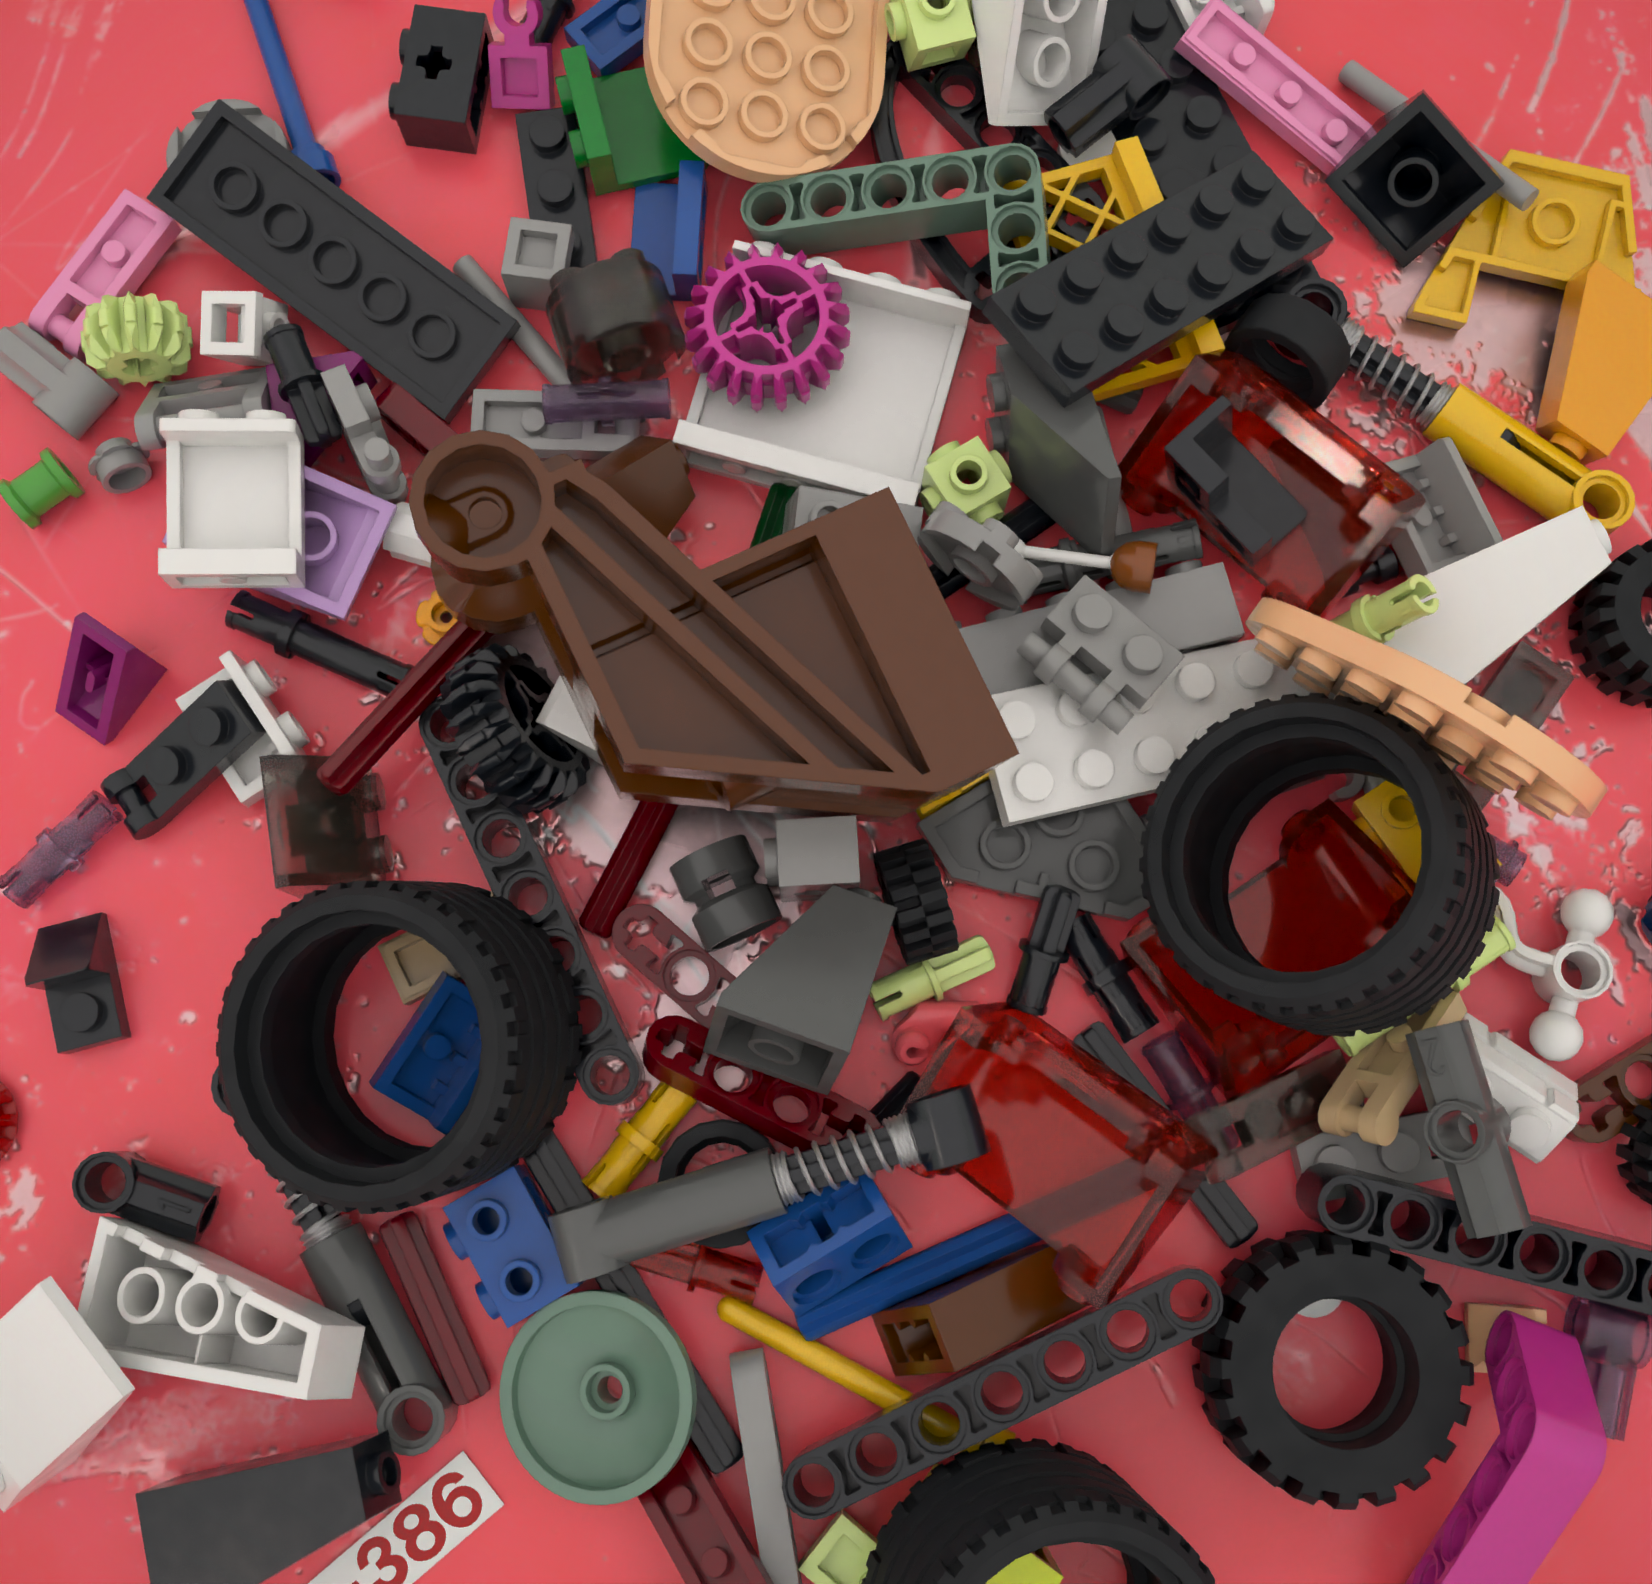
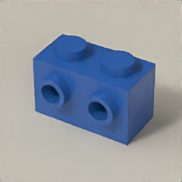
(509, 1244)

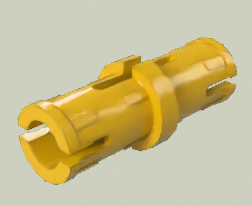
(639, 1141)

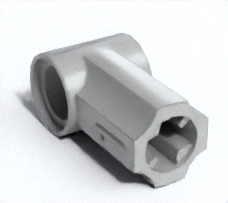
(60, 386)

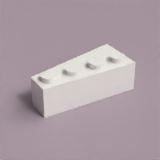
(206, 1319)

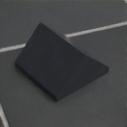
(1413, 177)

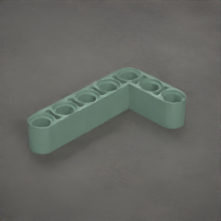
(922, 211)

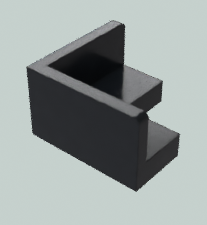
(1231, 484)

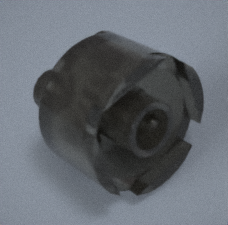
(614, 319)

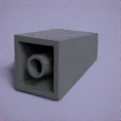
(806, 992)

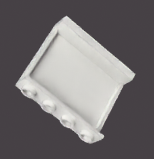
(872, 419)

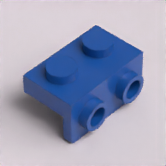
(435, 1056)

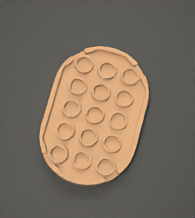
(767, 81)
(1451, 719)

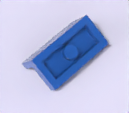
(671, 227)

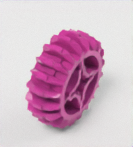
(803, 301)

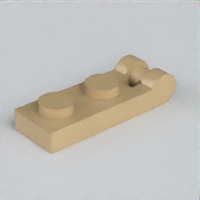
(1385, 1076)

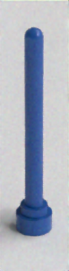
(287, 92)

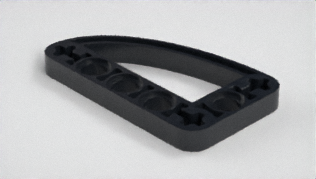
(965, 126)

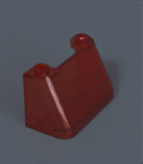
(1348, 493)
(1302, 914)
(1070, 1145)

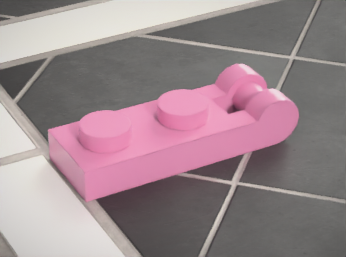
(109, 262)

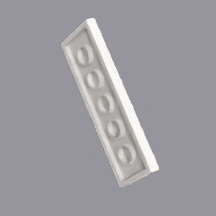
(1084, 764)

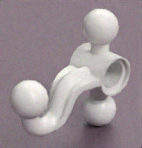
(1585, 916)

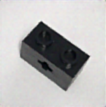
(442, 79)

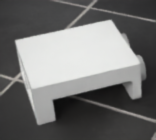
(233, 501)

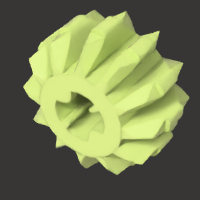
(136, 338)

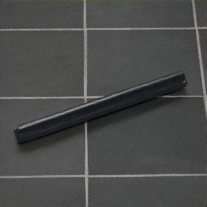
(563, 1189)

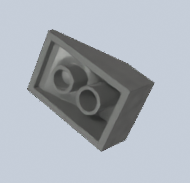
(1055, 452)

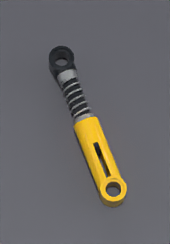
(1482, 433)

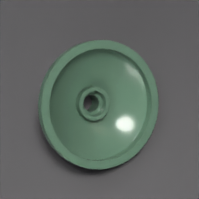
(559, 1403)

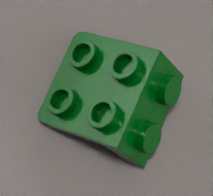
(619, 127)

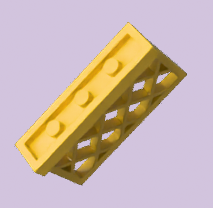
(1130, 192)

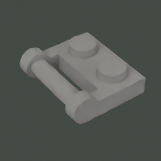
(225, 393)

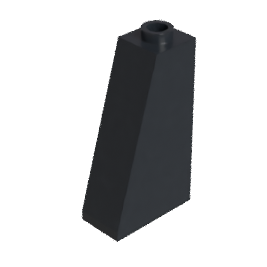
(264, 1512)

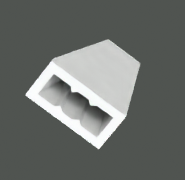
(1504, 594)

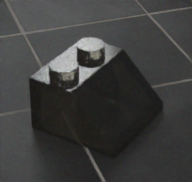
(321, 835)

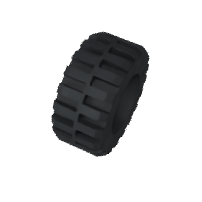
(1417, 1387)

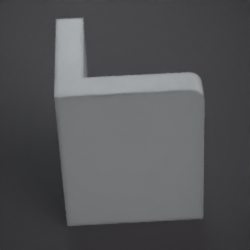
(532, 257)

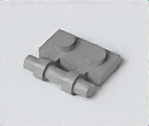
(365, 435)
(1110, 643)

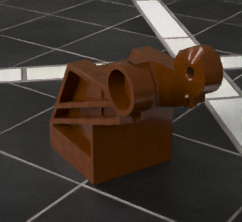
(762, 684)

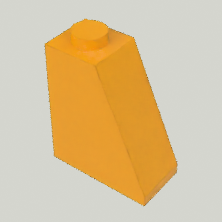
(1597, 364)

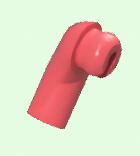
(923, 1028)

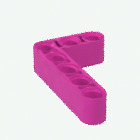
(1535, 1469)

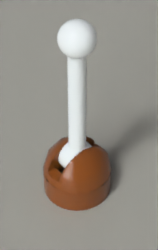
(1130, 564)

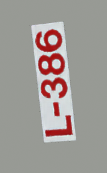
(418, 1529)

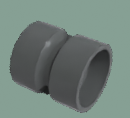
(733, 914)

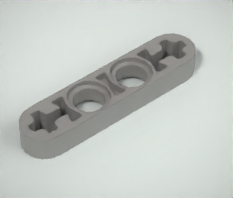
(764, 1465)

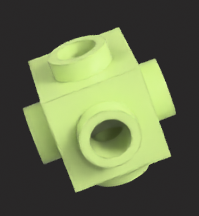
(930, 30)
(954, 463)

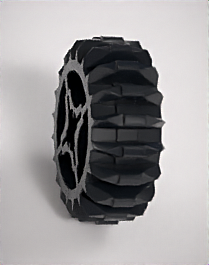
(492, 716)

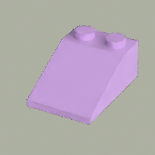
(340, 544)

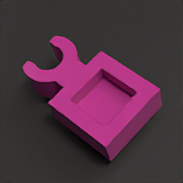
(520, 67)

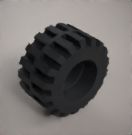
(1613, 629)

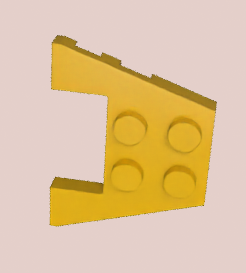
(1572, 222)

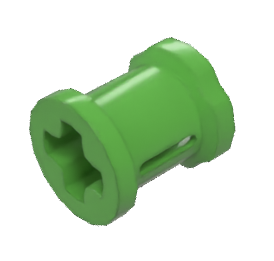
(40, 488)

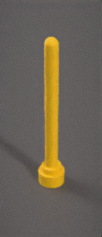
(837, 1366)

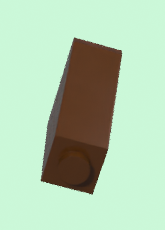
(650, 478)
(974, 1314)

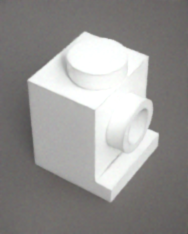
(255, 318)

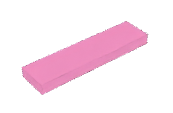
(1271, 86)

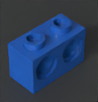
(828, 1242)

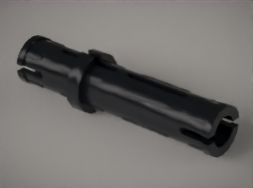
(298, 636)

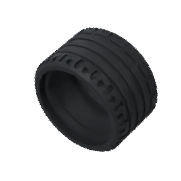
(1231, 778)
(283, 1060)
(1015, 1500)

